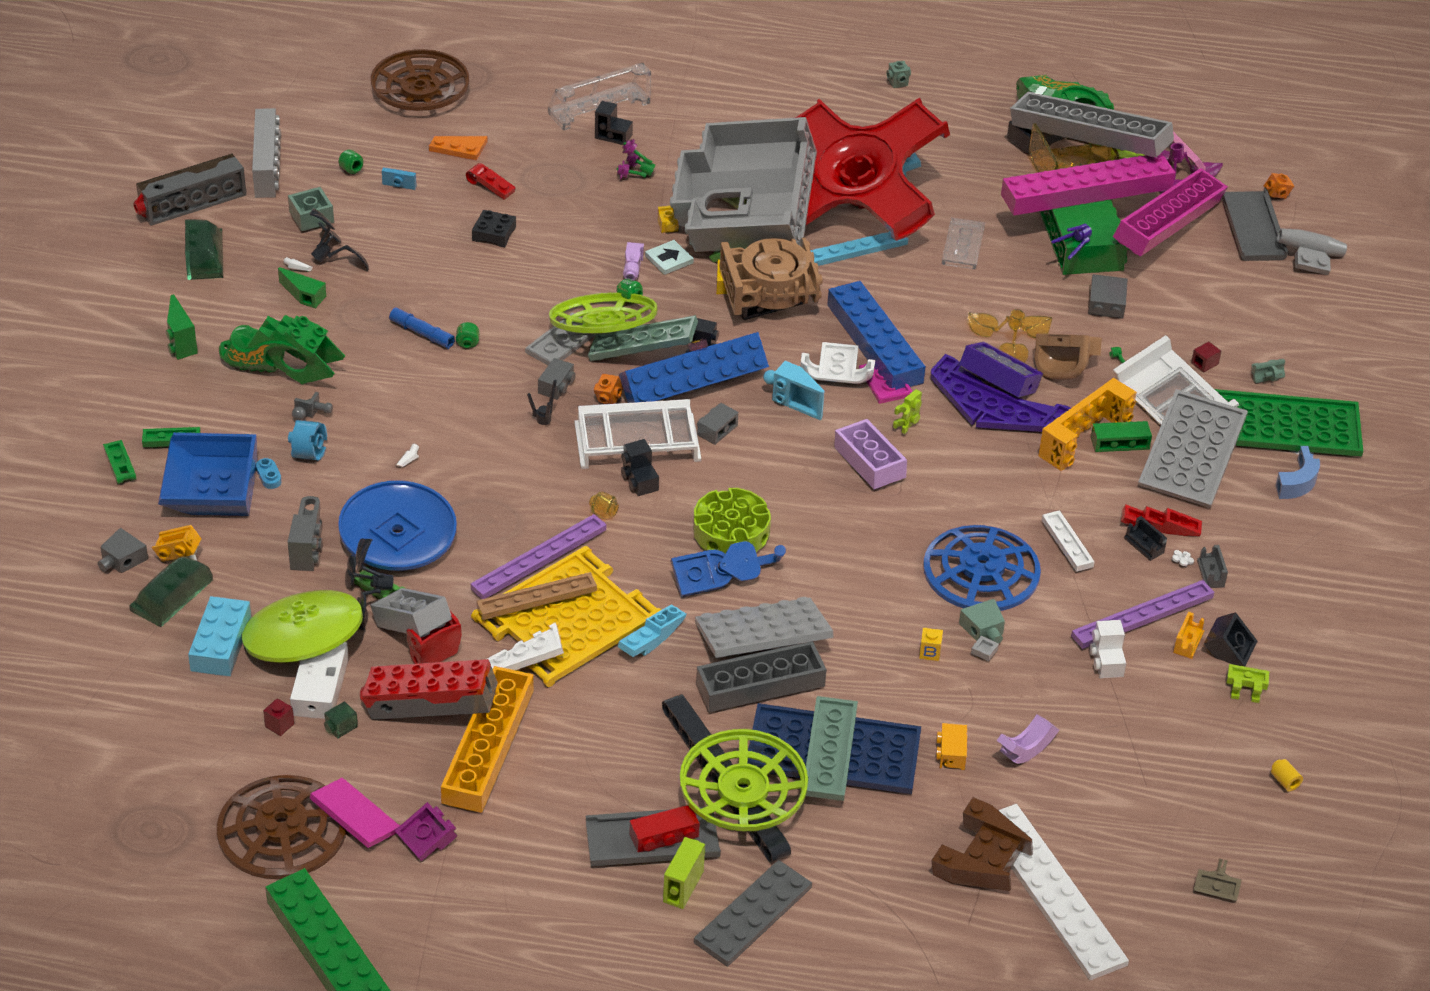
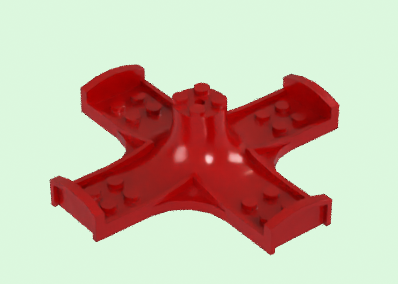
(867, 165)

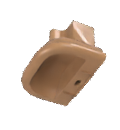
(1064, 355)

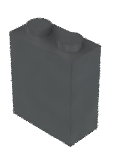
(1108, 296)

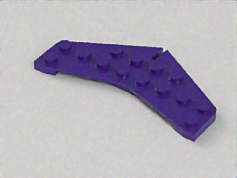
(995, 407)

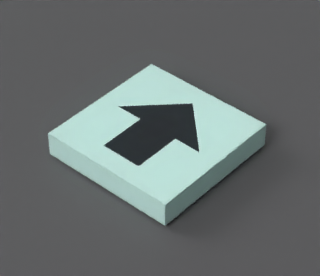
(669, 257)

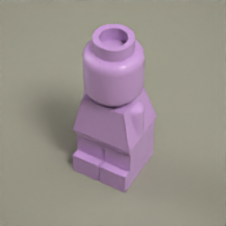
(633, 257)

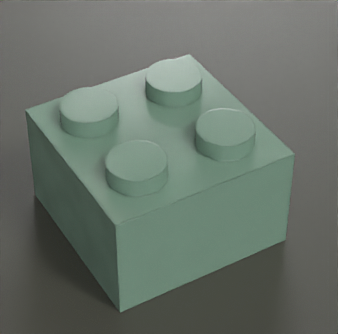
(303, 202)

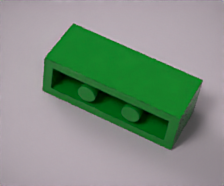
(1121, 436)

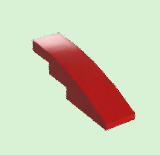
(1166, 522)

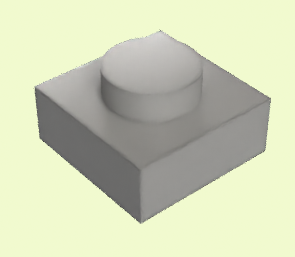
(984, 648)

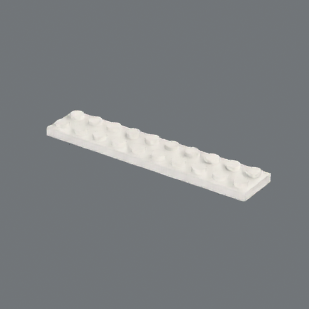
(1064, 905)

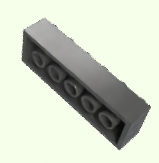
(760, 676)

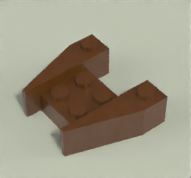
(989, 853)

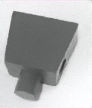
(122, 552)

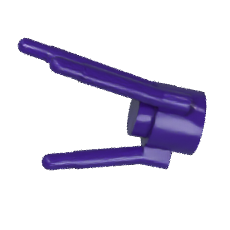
(1080, 233)

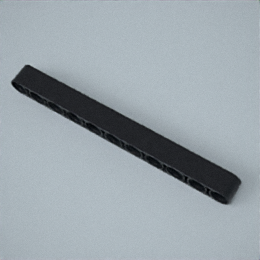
(692, 730)

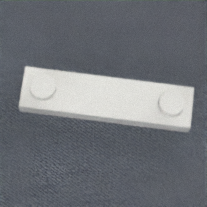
(1068, 541)

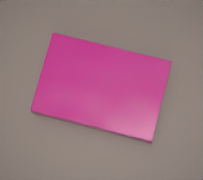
(882, 391)

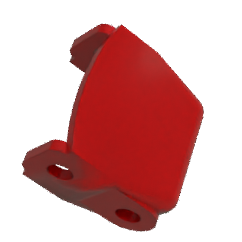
(436, 646)

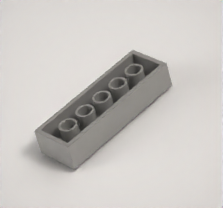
(266, 153)

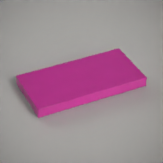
(354, 812)

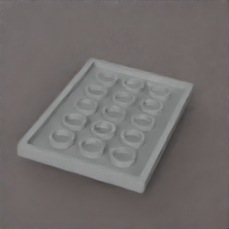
(1193, 448)
(763, 627)

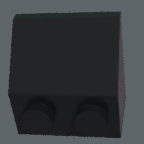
(1231, 640)

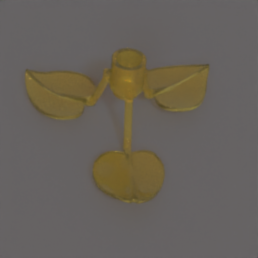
(985, 324)

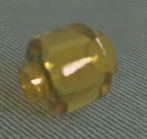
(603, 505)

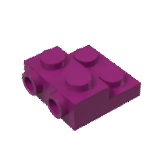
(426, 831)

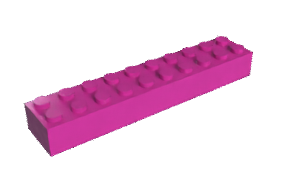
(1087, 183)
(1169, 212)

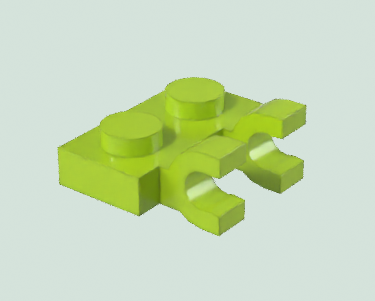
(910, 411)
(1247, 677)

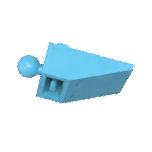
(796, 389)

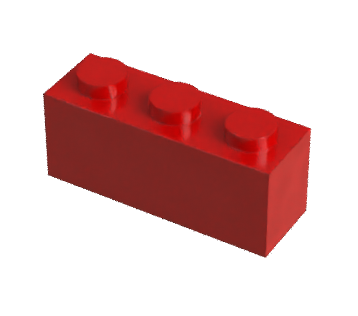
(664, 828)

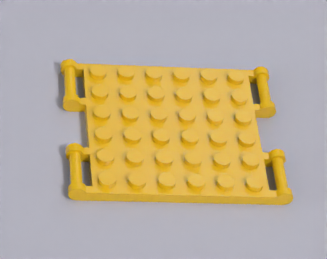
(584, 622)

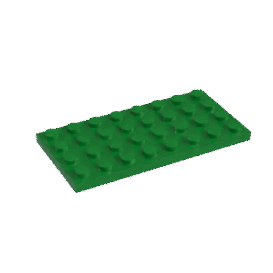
(1299, 421)

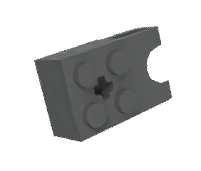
(305, 536)

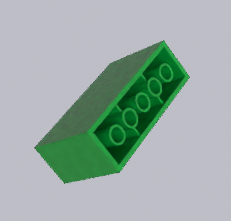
(1102, 251)

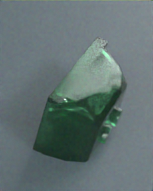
(203, 250)
(171, 590)

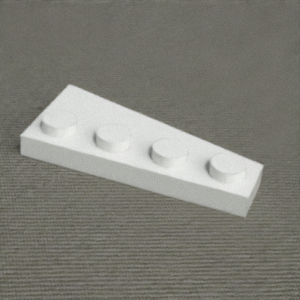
(537, 649)

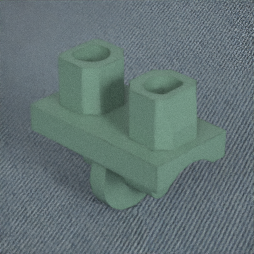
(1268, 370)

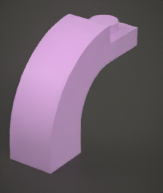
(1029, 742)

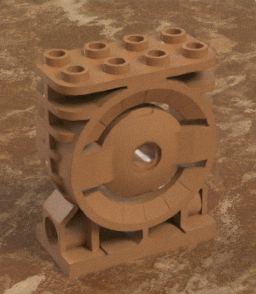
(770, 274)

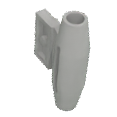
(1312, 249)

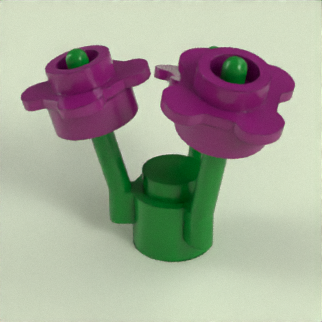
(633, 159)

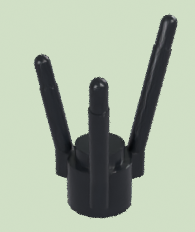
(543, 413)

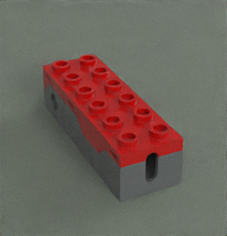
(429, 689)

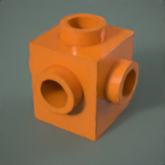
(1278, 185)
(608, 389)

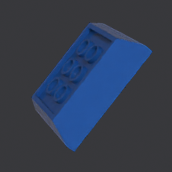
(210, 474)

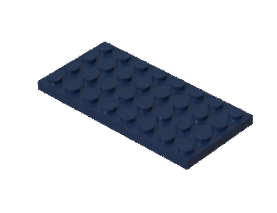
(880, 755)

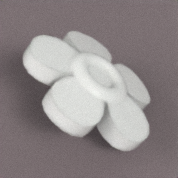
(1183, 558)

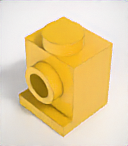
(667, 219)

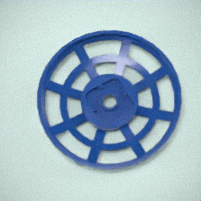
(971, 567)

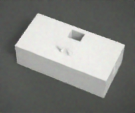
(319, 683)

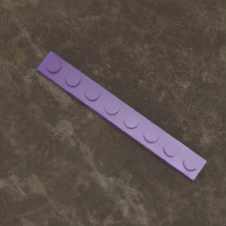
(538, 557)
(1150, 610)

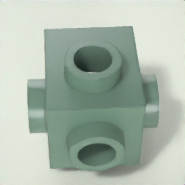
(898, 74)

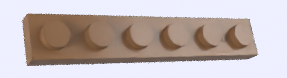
(536, 595)

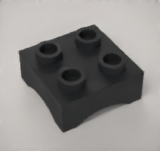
(494, 228)

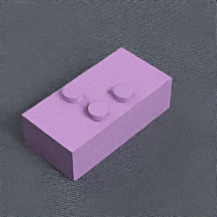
(870, 453)

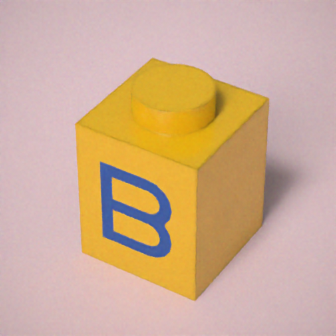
(931, 644)

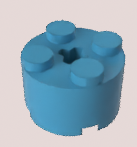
(308, 440)

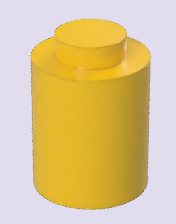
(1286, 775)

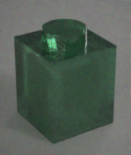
(340, 720)

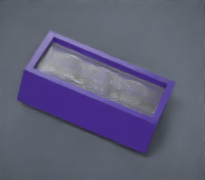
(1000, 369)

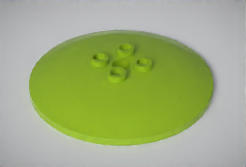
(302, 626)

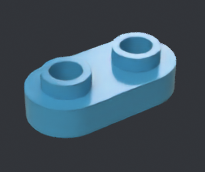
(268, 473)

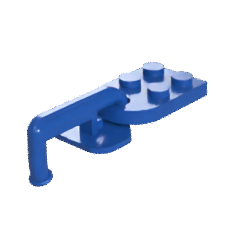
(701, 572)

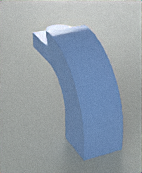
(1300, 482)

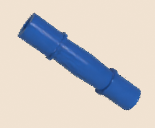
(422, 328)

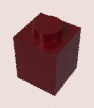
(1206, 356)
(278, 717)

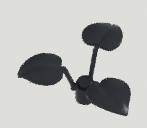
(323, 250)
(378, 580)

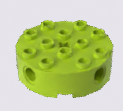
(730, 519)

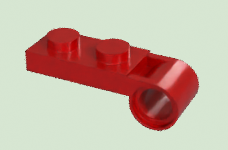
(491, 180)

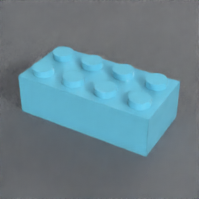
(219, 636)

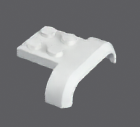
(838, 364)

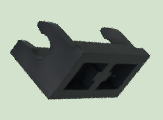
(1146, 538)

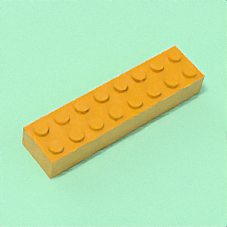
(487, 743)

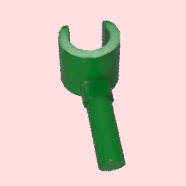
(1116, 352)

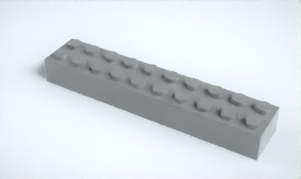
(1093, 124)

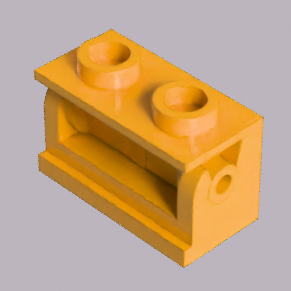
(176, 543)
(952, 745)

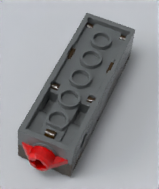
(190, 189)

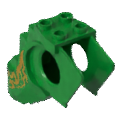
(1065, 90)
(266, 348)

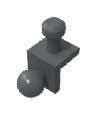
(309, 407)

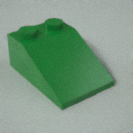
(180, 331)

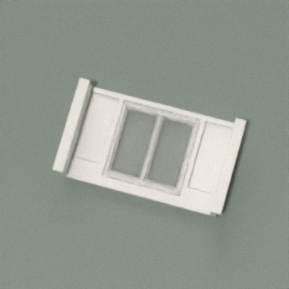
(1156, 376)

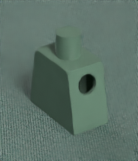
(983, 620)

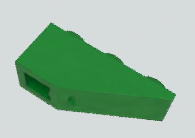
(303, 288)

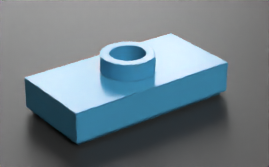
(399, 178)

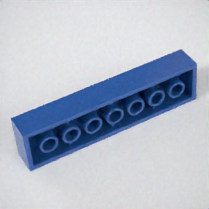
(876, 335)
(694, 369)

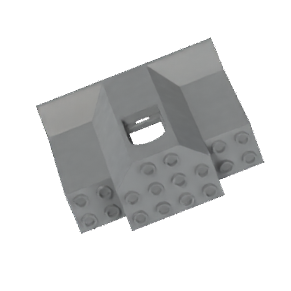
(753, 160)

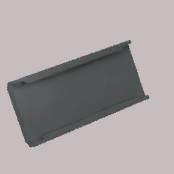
(1254, 225)
(612, 845)

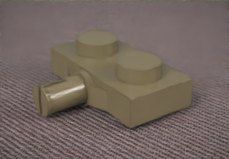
(1218, 882)

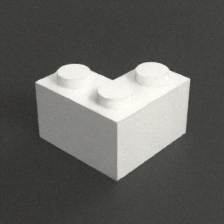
(1107, 649)

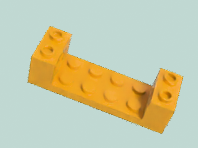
(1059, 438)

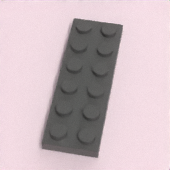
(752, 913)

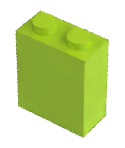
(684, 873)

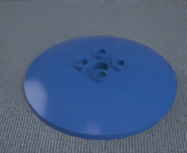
(415, 509)

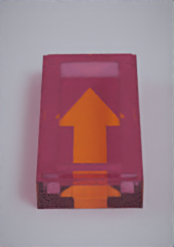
(695, 345)

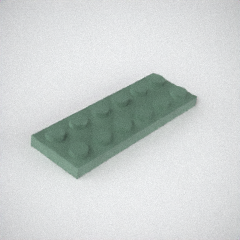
(643, 338)
(830, 747)

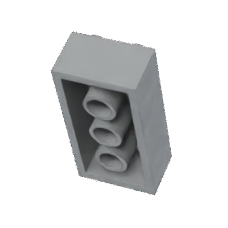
(411, 610)

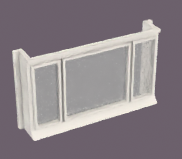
(610, 426)

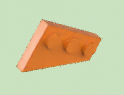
(459, 146)

